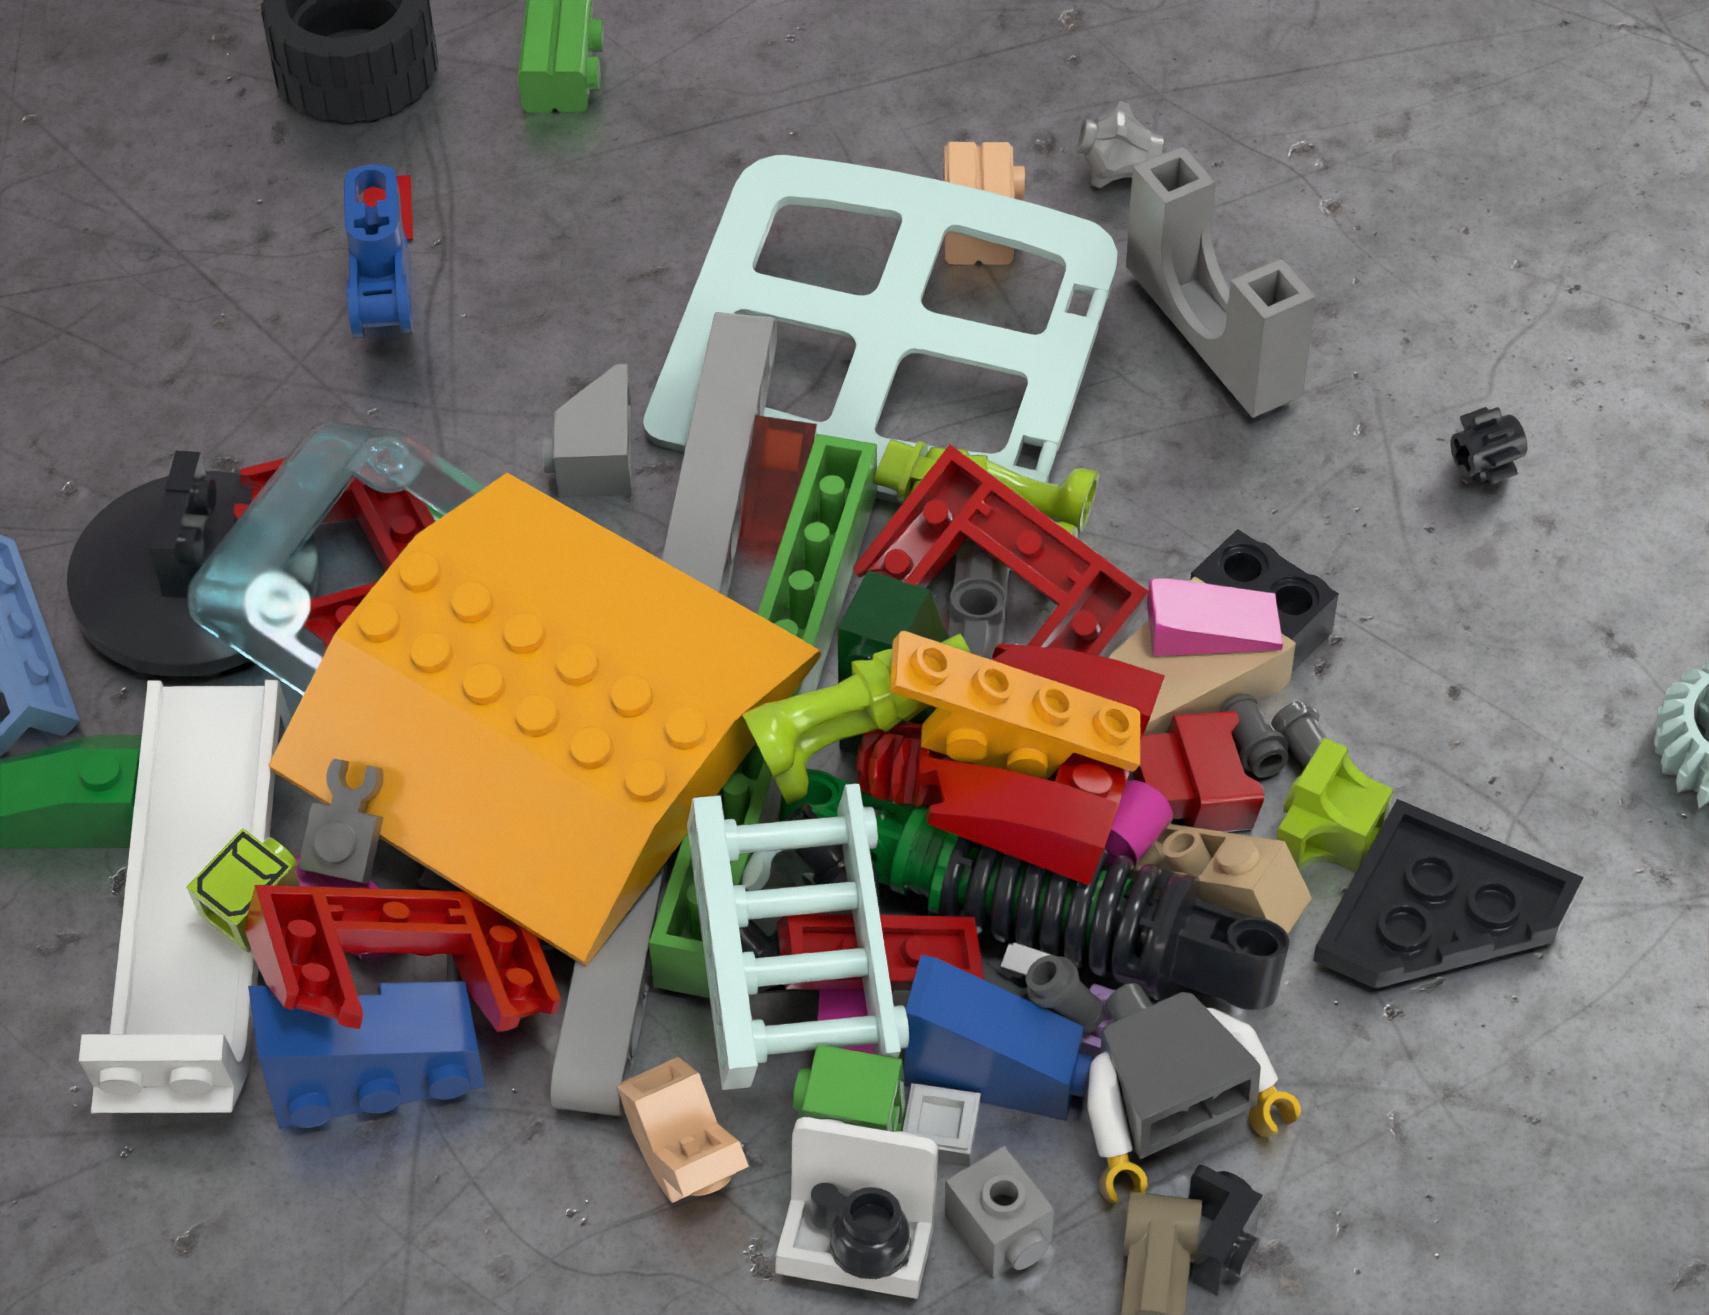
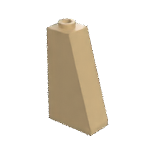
(1205, 680)

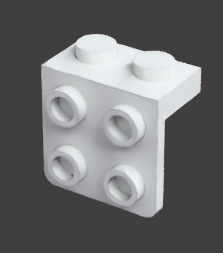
(855, 1160)

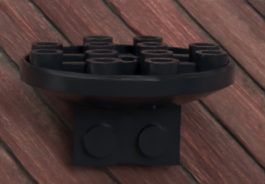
(137, 564)

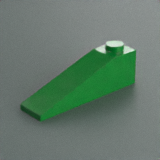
(70, 794)

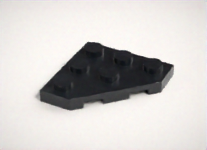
(1441, 900)

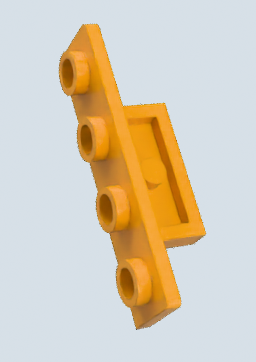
(1008, 715)

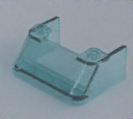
(243, 583)

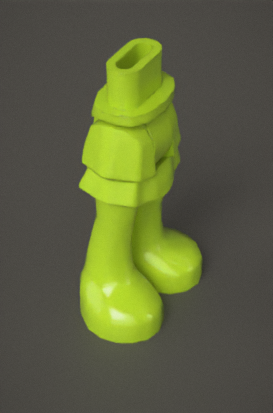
(1065, 503)
(804, 724)

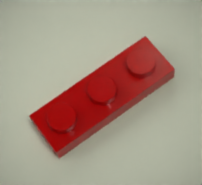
(904, 939)

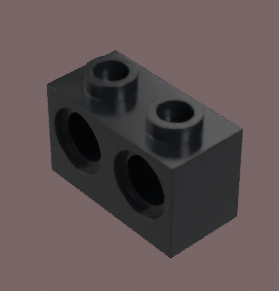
(1302, 599)

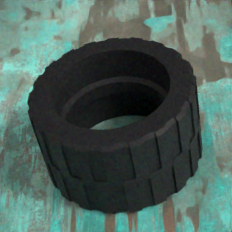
(354, 74)

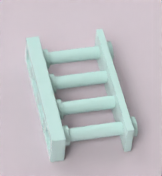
(737, 974)

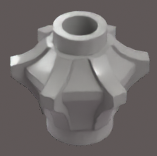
(1116, 144)

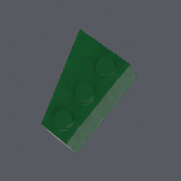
(874, 620)

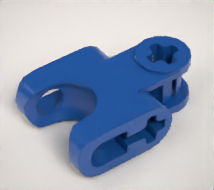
(378, 254)

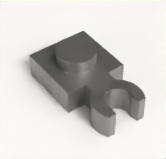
(341, 836)

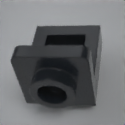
(1230, 1239)

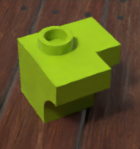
(1333, 810)

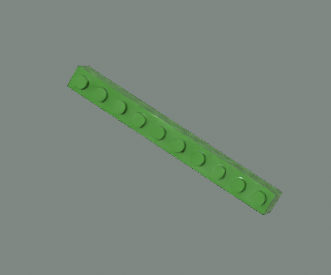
(805, 600)

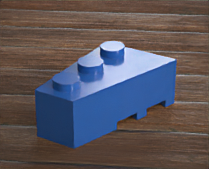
(409, 1048)

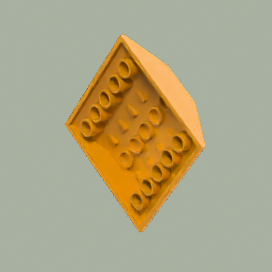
(538, 708)

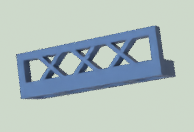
(28, 662)

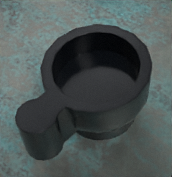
(866, 1229)

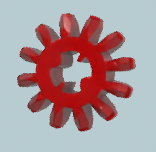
(890, 762)

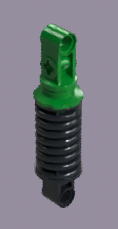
(1104, 924)

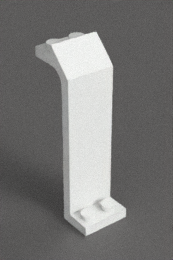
(181, 983)

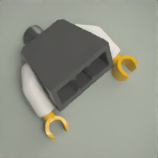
(1172, 1075)

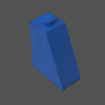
(991, 1043)

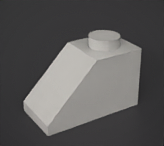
(593, 439)

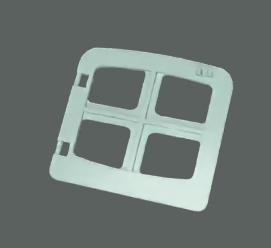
(892, 317)

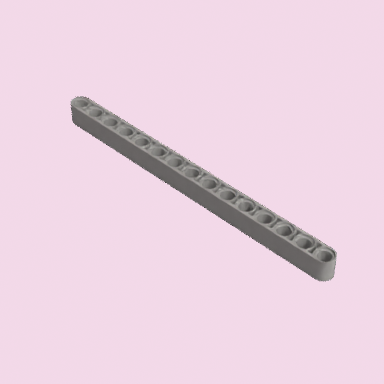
(702, 539)

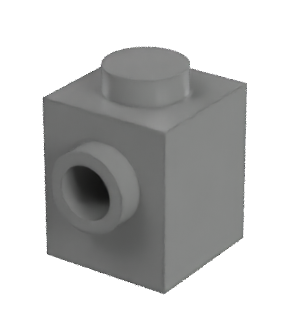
(999, 1213)

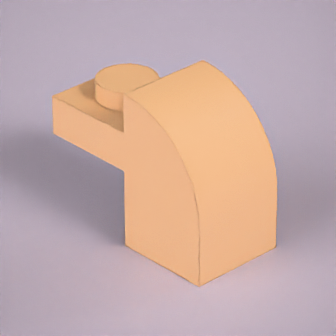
(679, 1131)

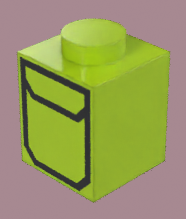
(227, 882)

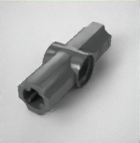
(979, 600)

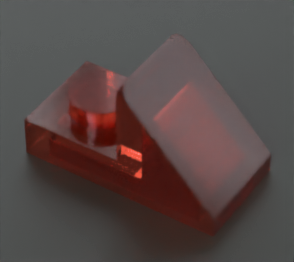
(774, 476)

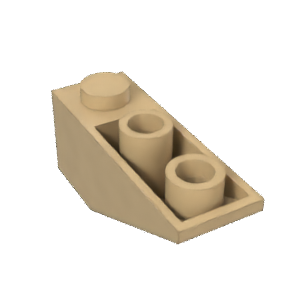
(1234, 871)

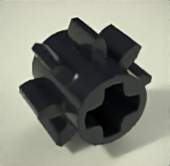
(1488, 445)

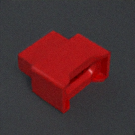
(1201, 772)

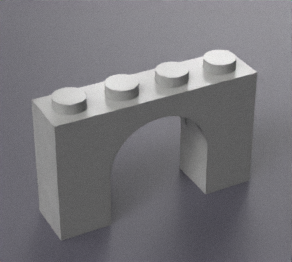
(1247, 334)

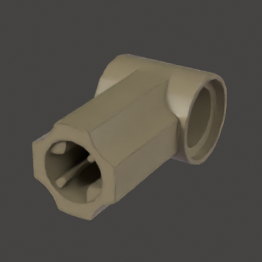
(1159, 1249)

